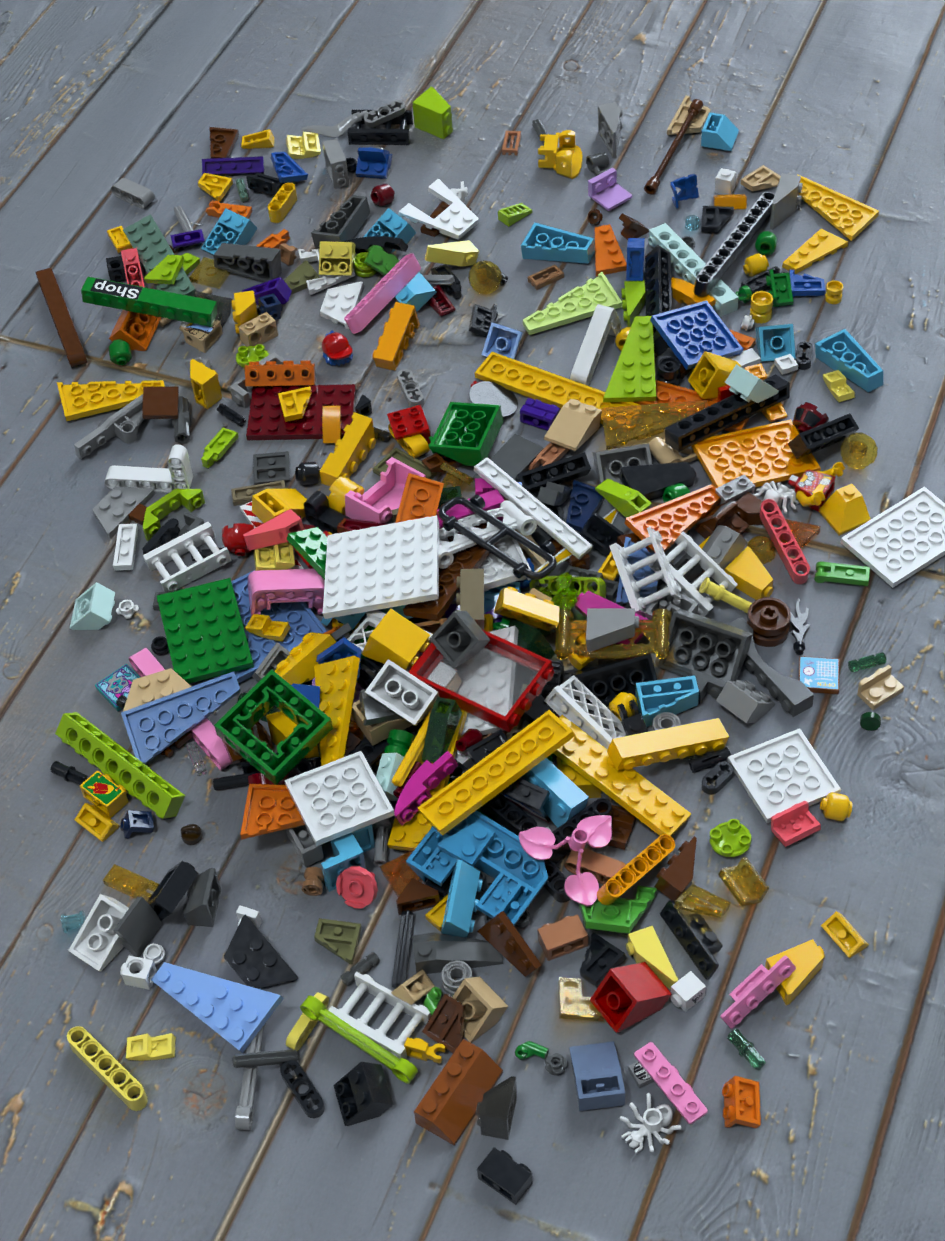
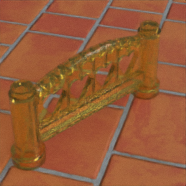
(655, 631)

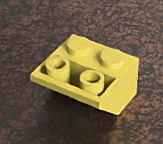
(336, 258)

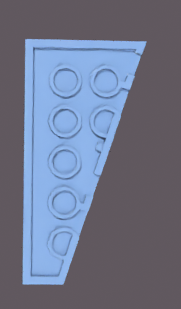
(225, 1006)

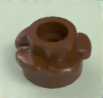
(591, 214)

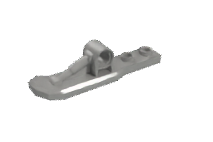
(121, 424)

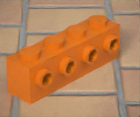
(280, 374)

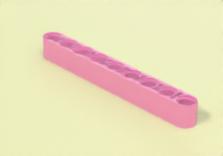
(204, 733)

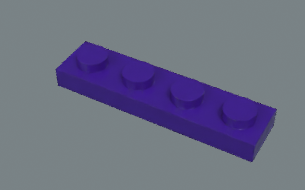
(236, 165)

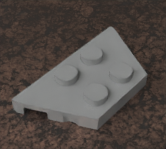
(117, 505)

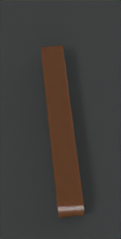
(61, 317)

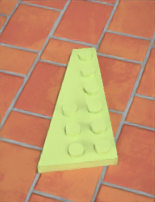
(574, 305)

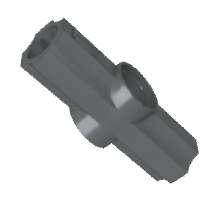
(183, 423)

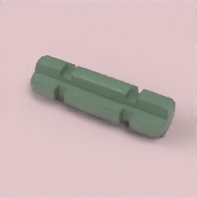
(242, 190)

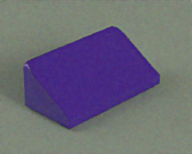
(187, 238)

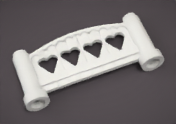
(511, 516)

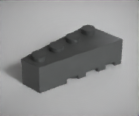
(249, 261)

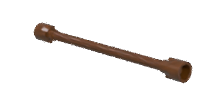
(652, 184)

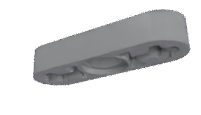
(386, 108)
(409, 394)

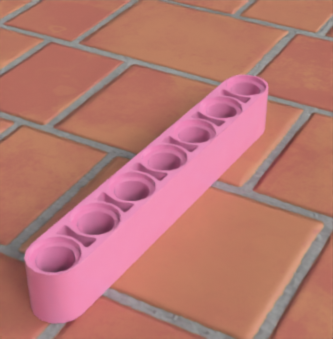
(382, 293)

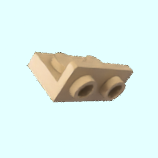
(879, 688)

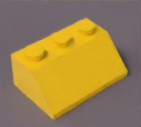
(527, 609)

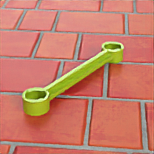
(401, 1068)

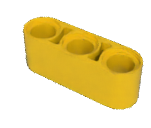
(282, 202)
(413, 445)

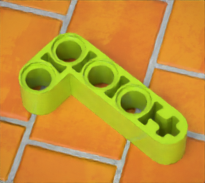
(585, 585)

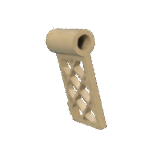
(667, 454)

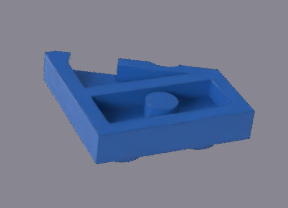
(806, 285)

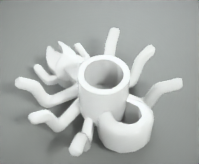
(778, 495)
(653, 1122)

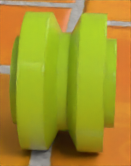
(360, 268)

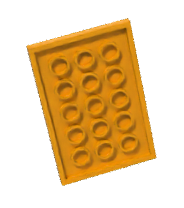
(756, 452)

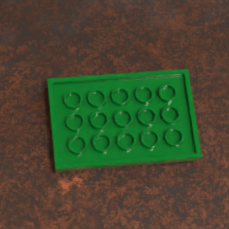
(205, 631)

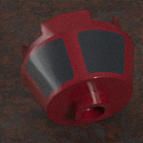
(808, 417)

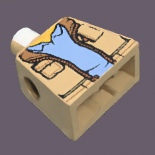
(201, 336)

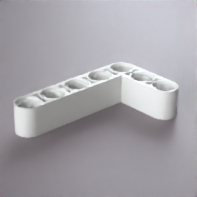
(603, 322)
(159, 479)

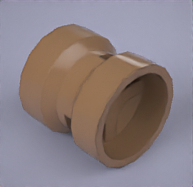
(313, 883)

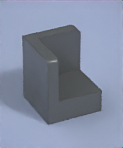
(191, 523)

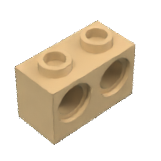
(258, 330)

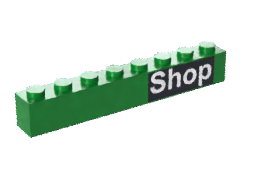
(149, 301)

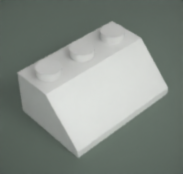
(402, 693)

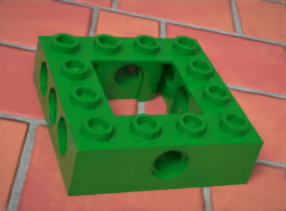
(270, 692)

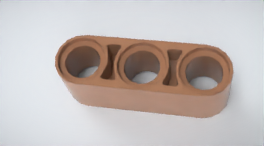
(599, 865)

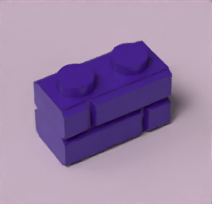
(538, 413)

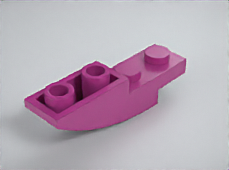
(420, 784)

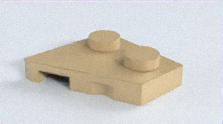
(761, 179)

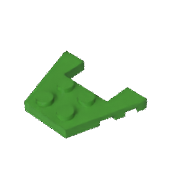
(621, 914)

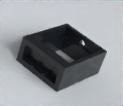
(172, 889)

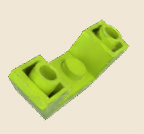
(189, 498)

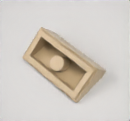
(414, 988)

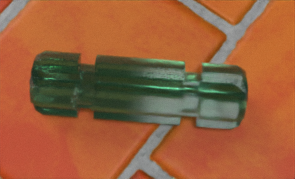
(867, 662)

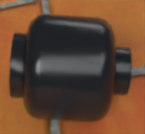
(307, 473)

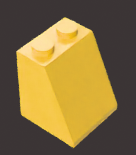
(711, 374)
(396, 640)
(281, 727)

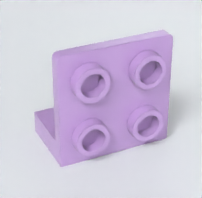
(606, 190)

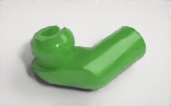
(432, 999)

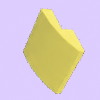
(304, 146)
(274, 557)

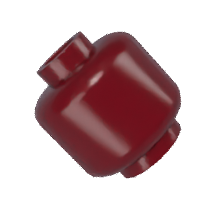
(382, 194)

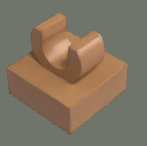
(287, 253)

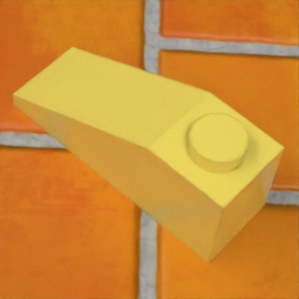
(454, 253)
(647, 948)

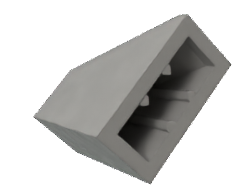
(609, 626)

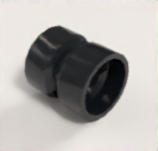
(669, 370)

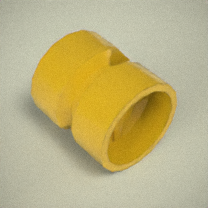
(761, 306)

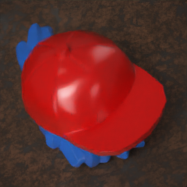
(336, 349)

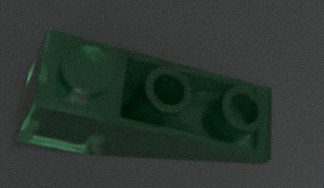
(441, 728)

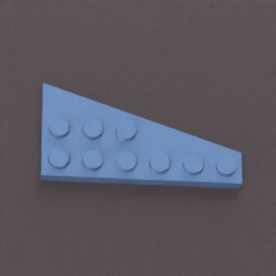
(165, 720)

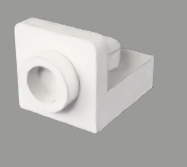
(460, 193)

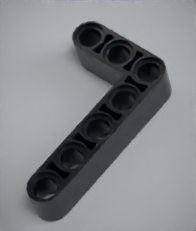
(558, 879)

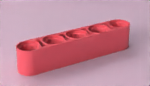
(784, 549)

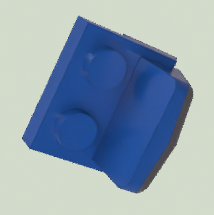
(373, 162)

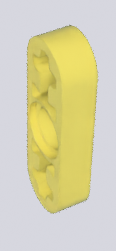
(304, 1027)

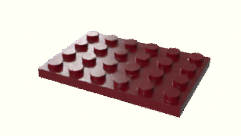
(268, 422)

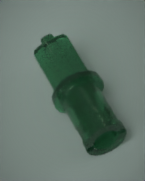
(746, 1049)

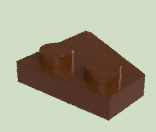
(447, 1023)

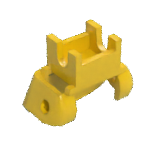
(566, 158)

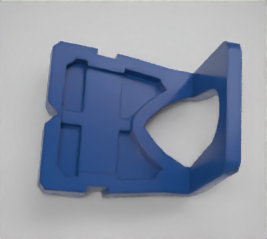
(688, 189)

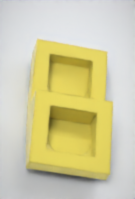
(838, 386)
(150, 1048)

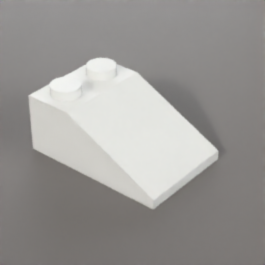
(96, 940)

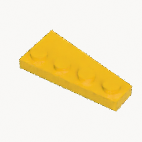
(814, 250)

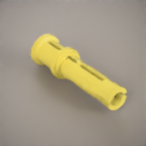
(719, 593)

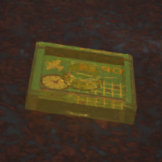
(208, 274)

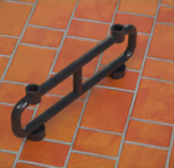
(476, 504)

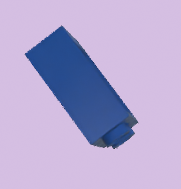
(635, 259)

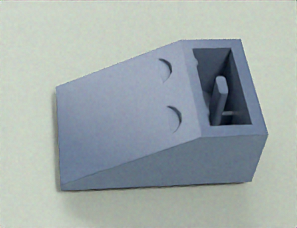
(597, 1076)

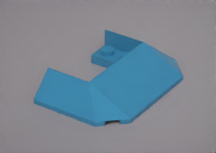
(515, 872)

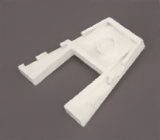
(453, 221)

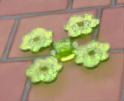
(564, 602)

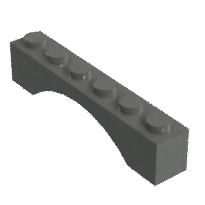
(791, 693)

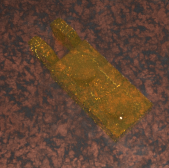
(129, 882)

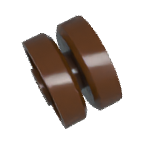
(769, 621)

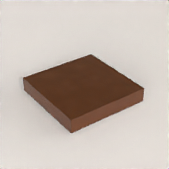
(160, 402)

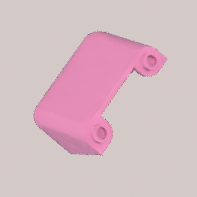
(381, 498)
(285, 586)

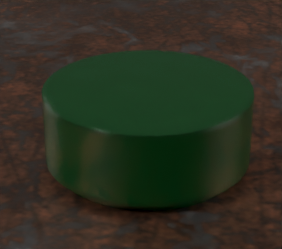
(870, 721)

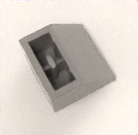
(744, 700)

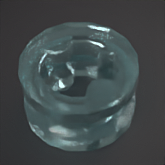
(692, 222)

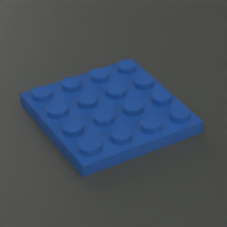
(695, 330)

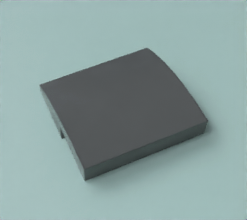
(271, 467)
(138, 926)

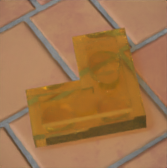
(573, 1004)

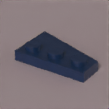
(583, 504)

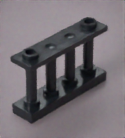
(385, 136)

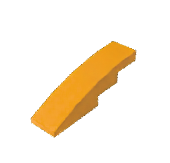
(684, 292)

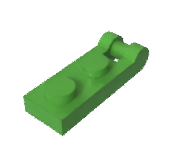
(842, 573)

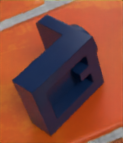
(137, 822)

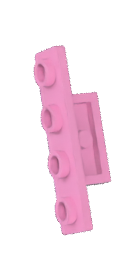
(755, 989)
(671, 1083)

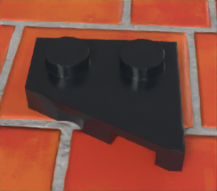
(600, 959)

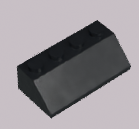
(616, 676)

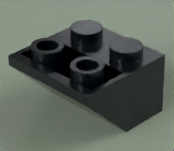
(363, 1093)

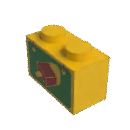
(104, 793)

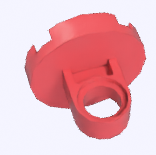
(357, 886)

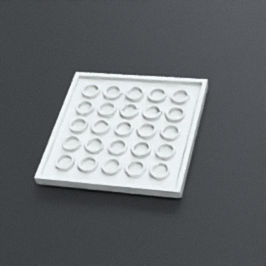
(382, 567)

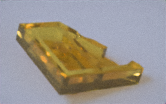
(702, 902)

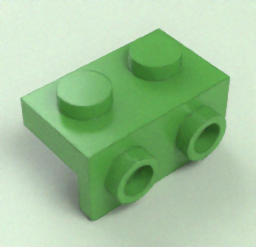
(380, 260)

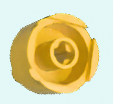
(338, 490)

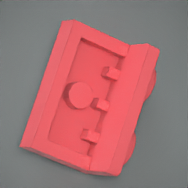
(794, 824)

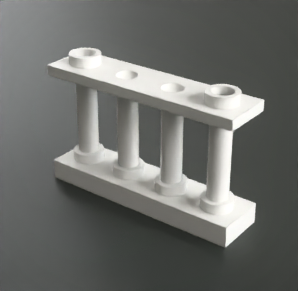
(180, 546)
(711, 569)
(627, 570)
(366, 983)

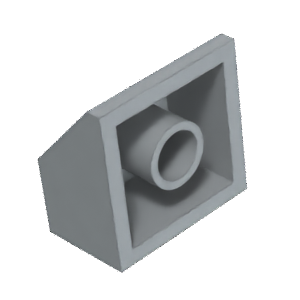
(724, 545)

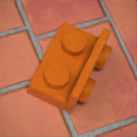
(741, 1102)

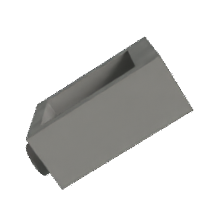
(335, 163)

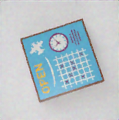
(819, 674)

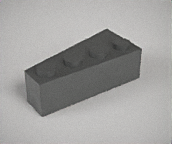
(343, 223)

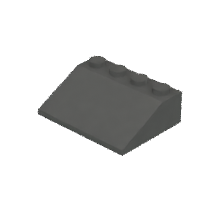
(705, 647)

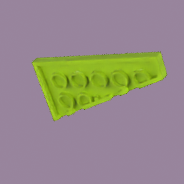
(635, 369)

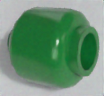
(766, 243)
(120, 352)
(675, 491)

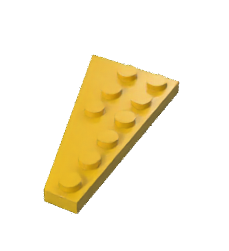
(841, 211)
(99, 397)
(337, 691)

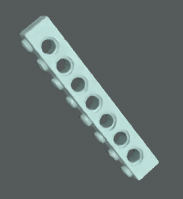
(689, 265)

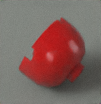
(234, 539)

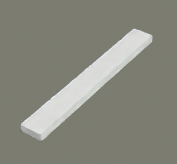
(533, 507)

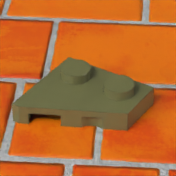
(297, 279)
(339, 937)

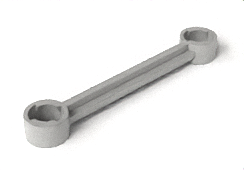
(244, 1111)

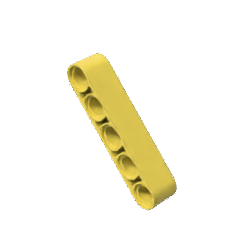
(111, 1076)

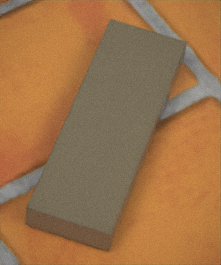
(244, 494)

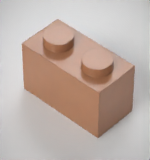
(562, 937)

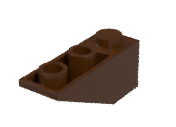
(679, 873)

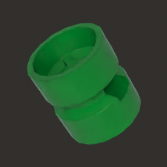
(399, 742)

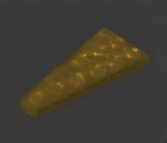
(643, 421)

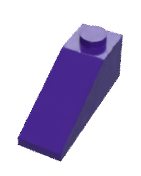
(274, 286)

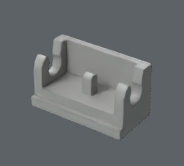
(271, 661)

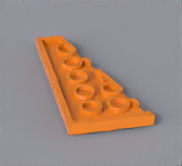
(674, 516)
(268, 810)

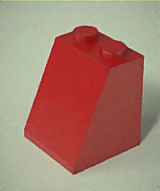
(629, 995)

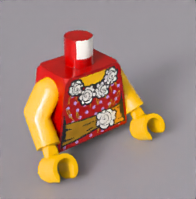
(815, 486)

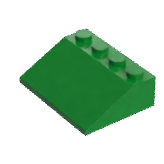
(467, 432)

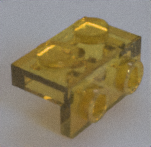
(744, 882)

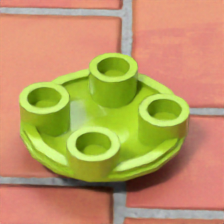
(250, 353)
(730, 838)

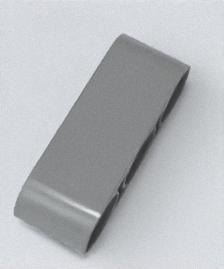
(133, 193)

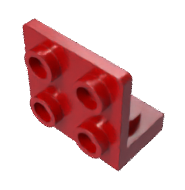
(409, 423)

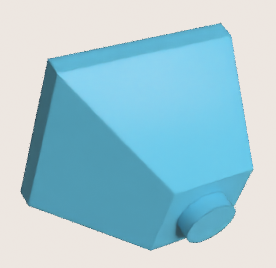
(416, 292)
(775, 341)

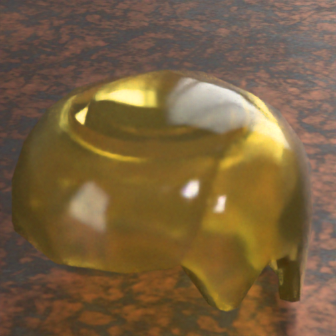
(763, 548)

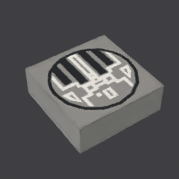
(639, 1074)

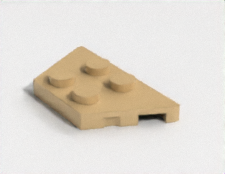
(696, 124)
(154, 687)

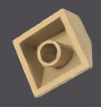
(482, 1007)

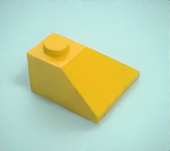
(845, 510)

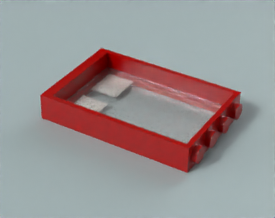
(492, 684)

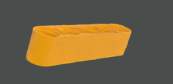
(629, 875)

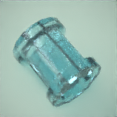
(72, 921)

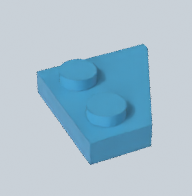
(468, 843)

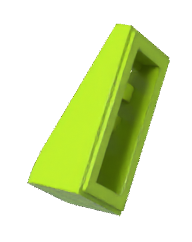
(511, 215)

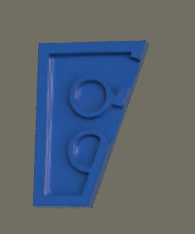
(287, 168)

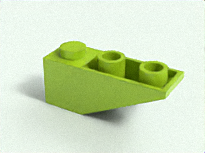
(634, 299)
(623, 498)

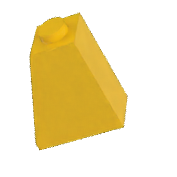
(750, 575)
(808, 962)

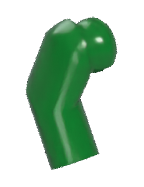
(530, 1049)

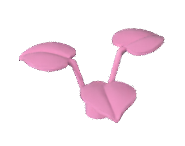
(592, 830)

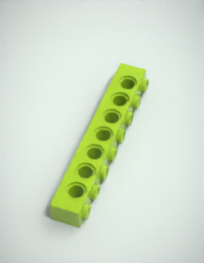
(120, 765)

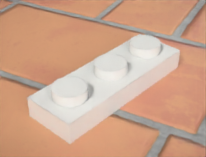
(125, 547)

